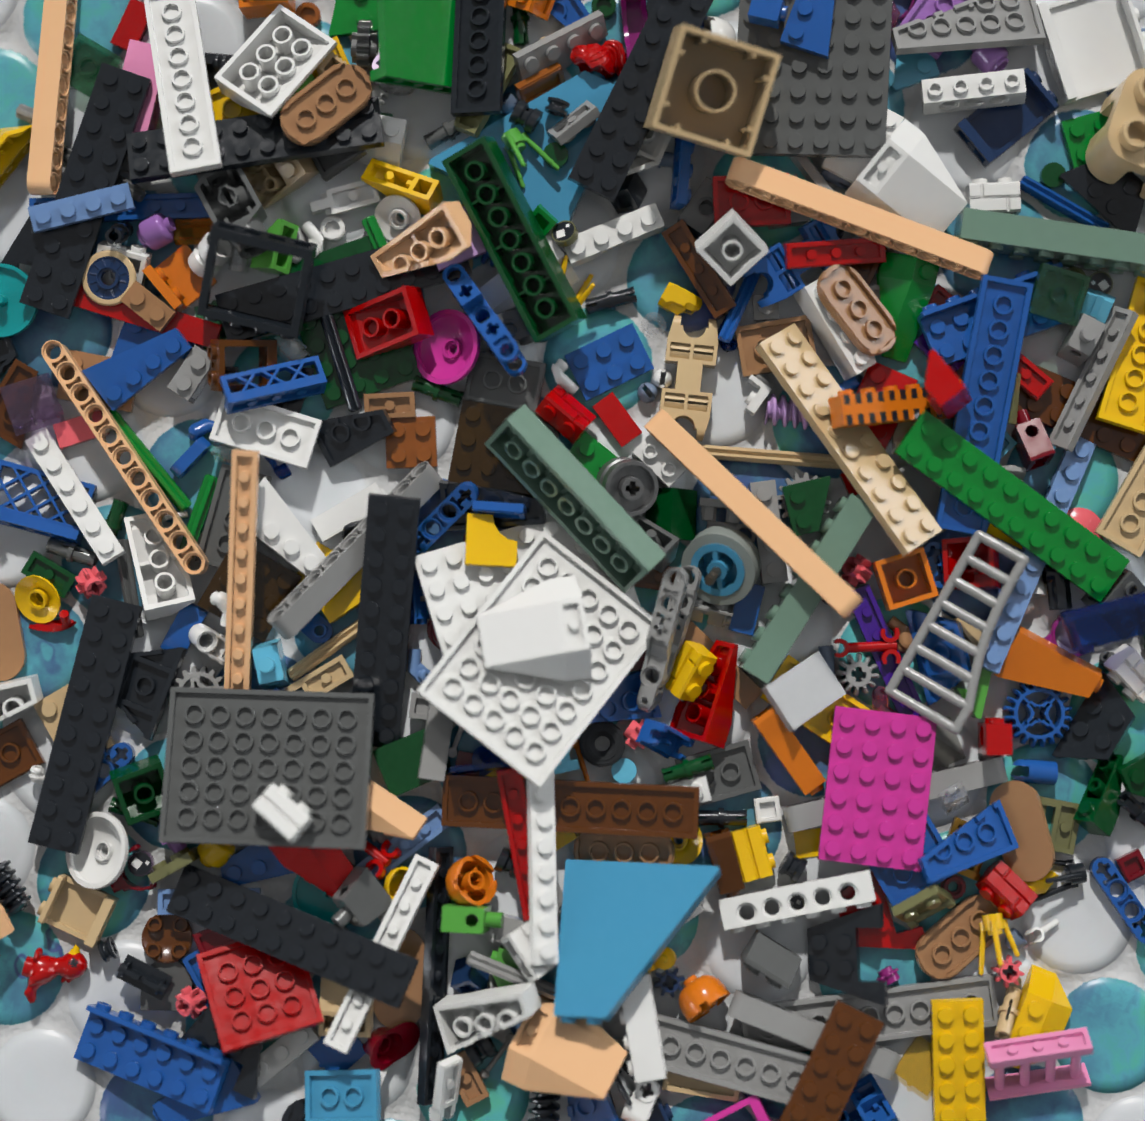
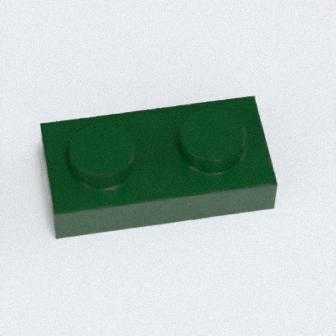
(57, 575)

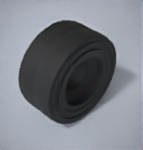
(606, 757)

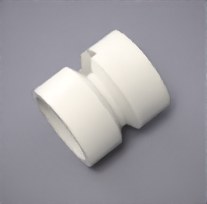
(198, 256)

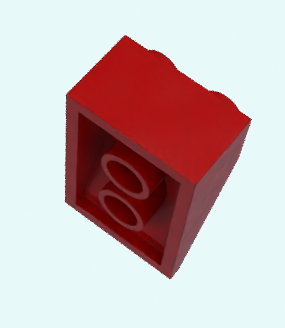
(388, 322)

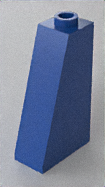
(171, 1110)

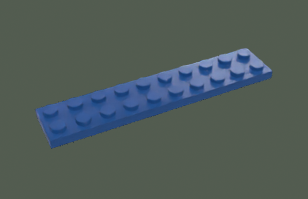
(990, 380)

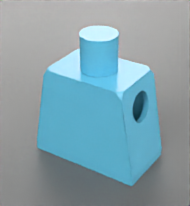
(270, 664)

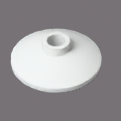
(388, 215)

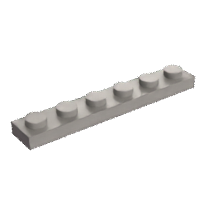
(1093, 379)

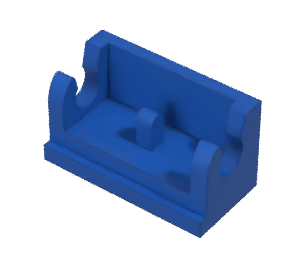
(663, 739)

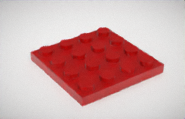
(256, 996)

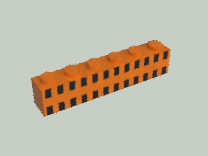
(879, 407)

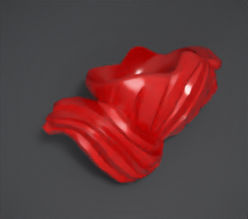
(603, 59)

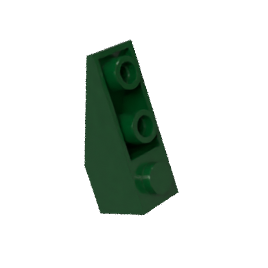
(1099, 804)

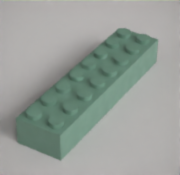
(1053, 241)
(574, 498)
(798, 598)

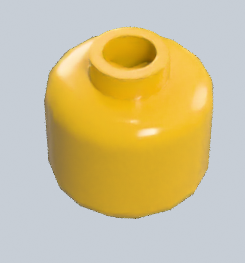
(215, 854)

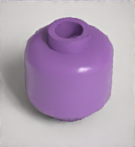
(990, 59)
(156, 231)

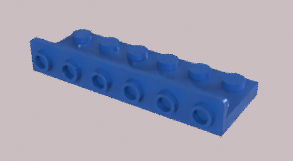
(950, 324)
(152, 1057)

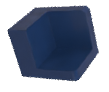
(468, 978)

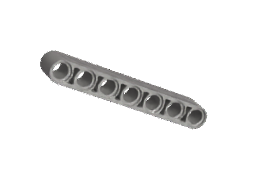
(800, 1029)

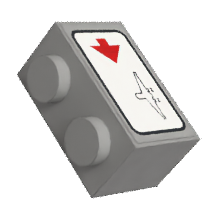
(191, 375)

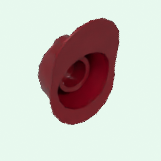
(391, 1044)

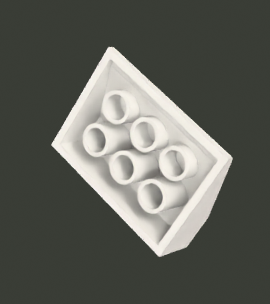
(274, 62)

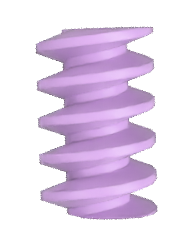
(783, 411)

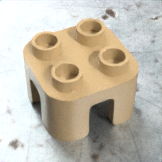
(1121, 141)

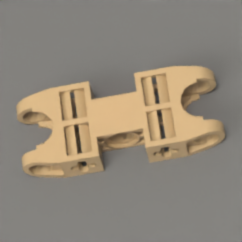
(691, 357)

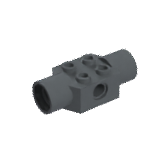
(232, 200)

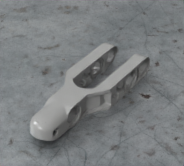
(664, 644)

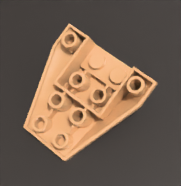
(562, 1056)

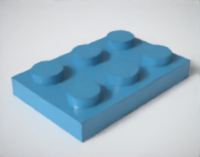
(342, 1095)

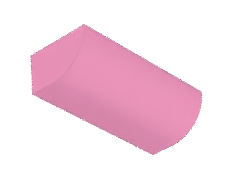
(140, 61)

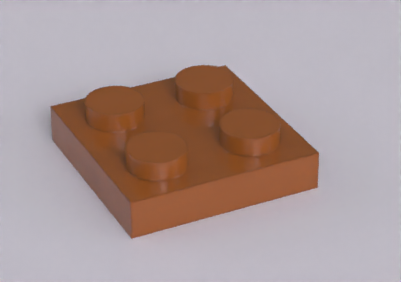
(412, 442)

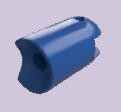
(1040, 771)

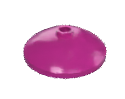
(437, 354)

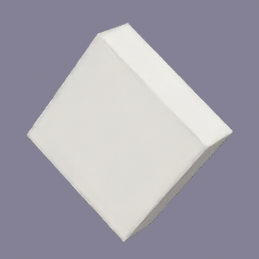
(767, 809)

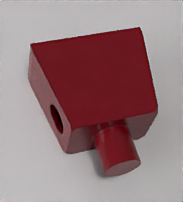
(1033, 450)

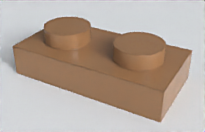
(148, 306)
(396, 404)
(471, 1084)

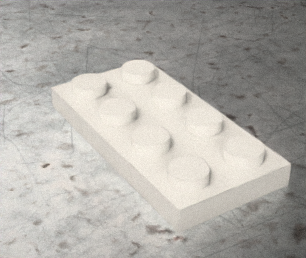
(271, 430)

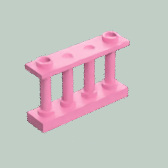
(1036, 1049)

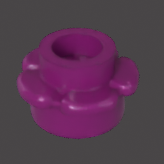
(888, 974)

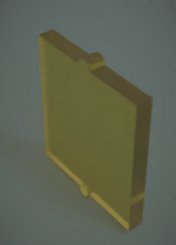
(916, 1065)

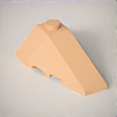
(429, 241)
(392, 815)

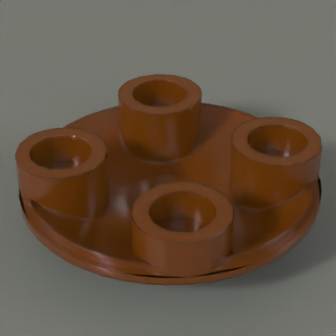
(167, 938)

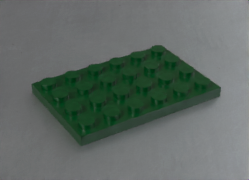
(369, 374)

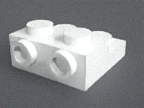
(136, 254)

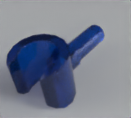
(281, 471)

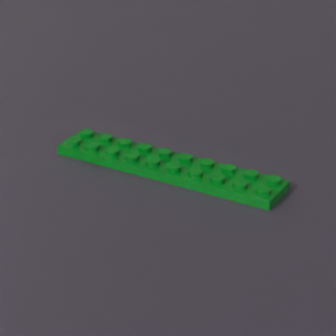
(1011, 506)

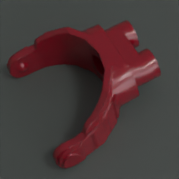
(125, 884)

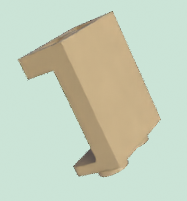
(77, 909)

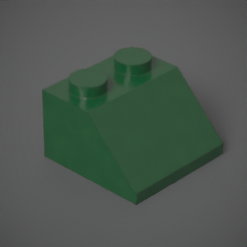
(139, 788)

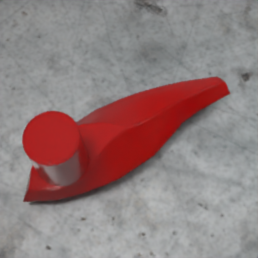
(55, 625)

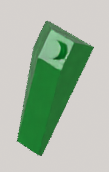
(904, 290)

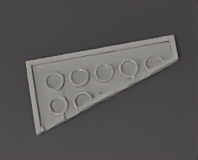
(972, 26)

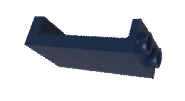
(996, 129)

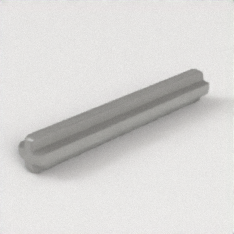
(508, 973)

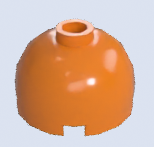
(471, 881)
(700, 996)

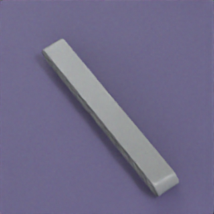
(343, 561)
(972, 774)

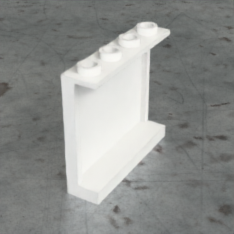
(1091, 45)

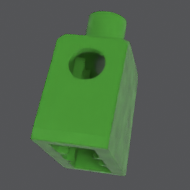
(462, 919)

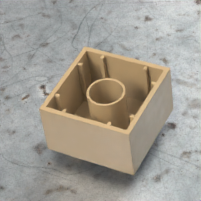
(712, 91)

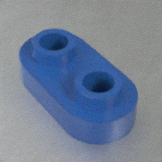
(318, 620)

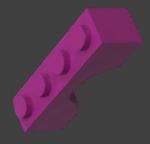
(633, 20)

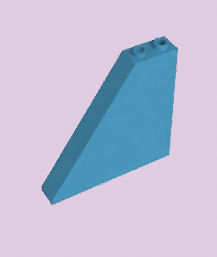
(541, 182)
(617, 927)

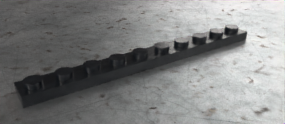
(434, 976)

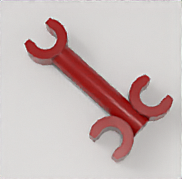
(888, 645)
(381, 858)

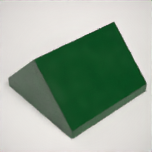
(675, 512)

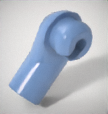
(415, 667)

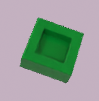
(545, 219)

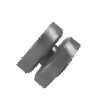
(641, 483)

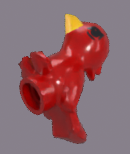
(44, 968)

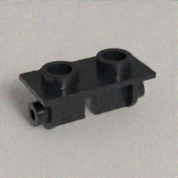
(144, 976)

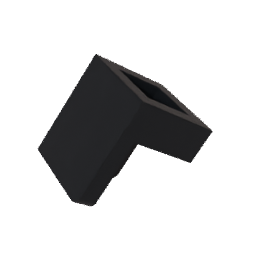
(630, 194)

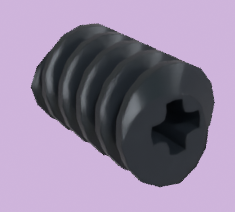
(9, 892)
(545, 1107)

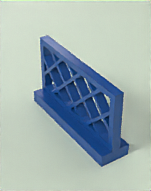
(32, 523)

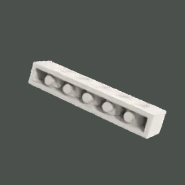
(731, 906)

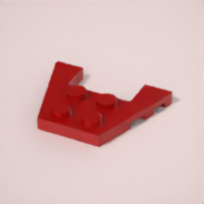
(886, 936)

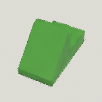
(981, 693)

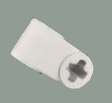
(213, 644)
(642, 1105)

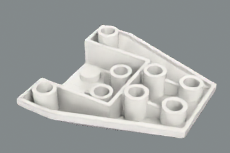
(910, 181)
(539, 633)

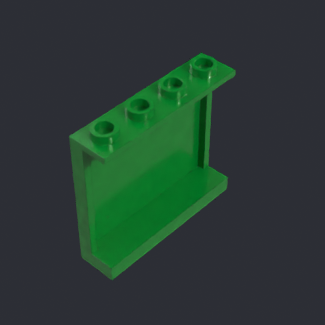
(416, 44)

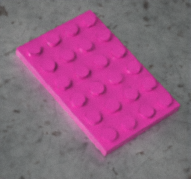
(877, 788)

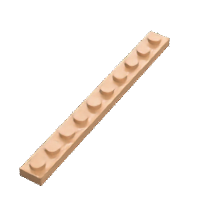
(241, 569)

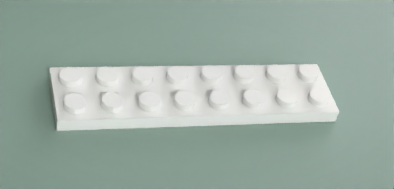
(183, 86)

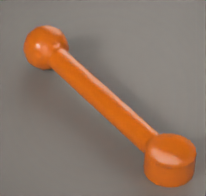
(576, 746)

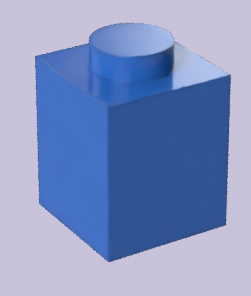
(767, 12)

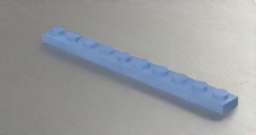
(1061, 494)

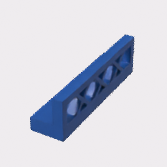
(273, 393)

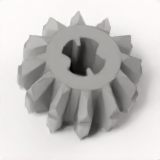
(863, 667)

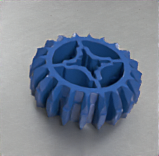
(1028, 721)

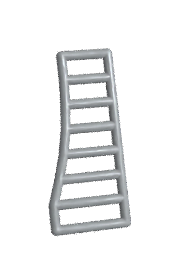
(978, 652)

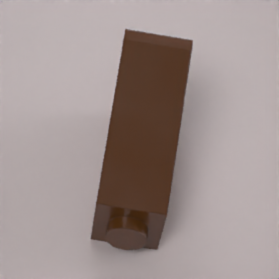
(723, 854)

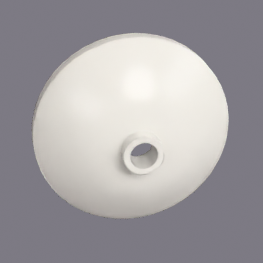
(101, 853)

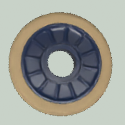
(93, 277)

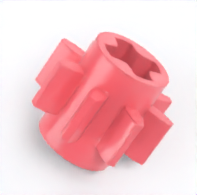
(856, 570)
(90, 582)
(632, 733)
(1011, 977)
(191, 1002)

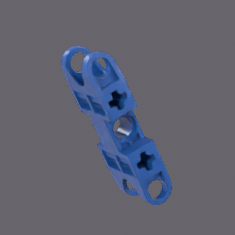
(786, 282)
(492, 330)

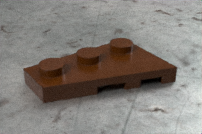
(16, 373)

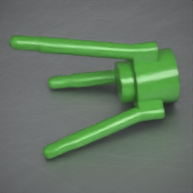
(515, 144)

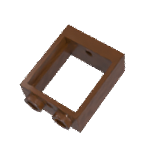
(216, 355)

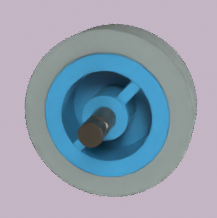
(727, 564)

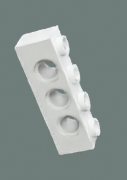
(973, 91)

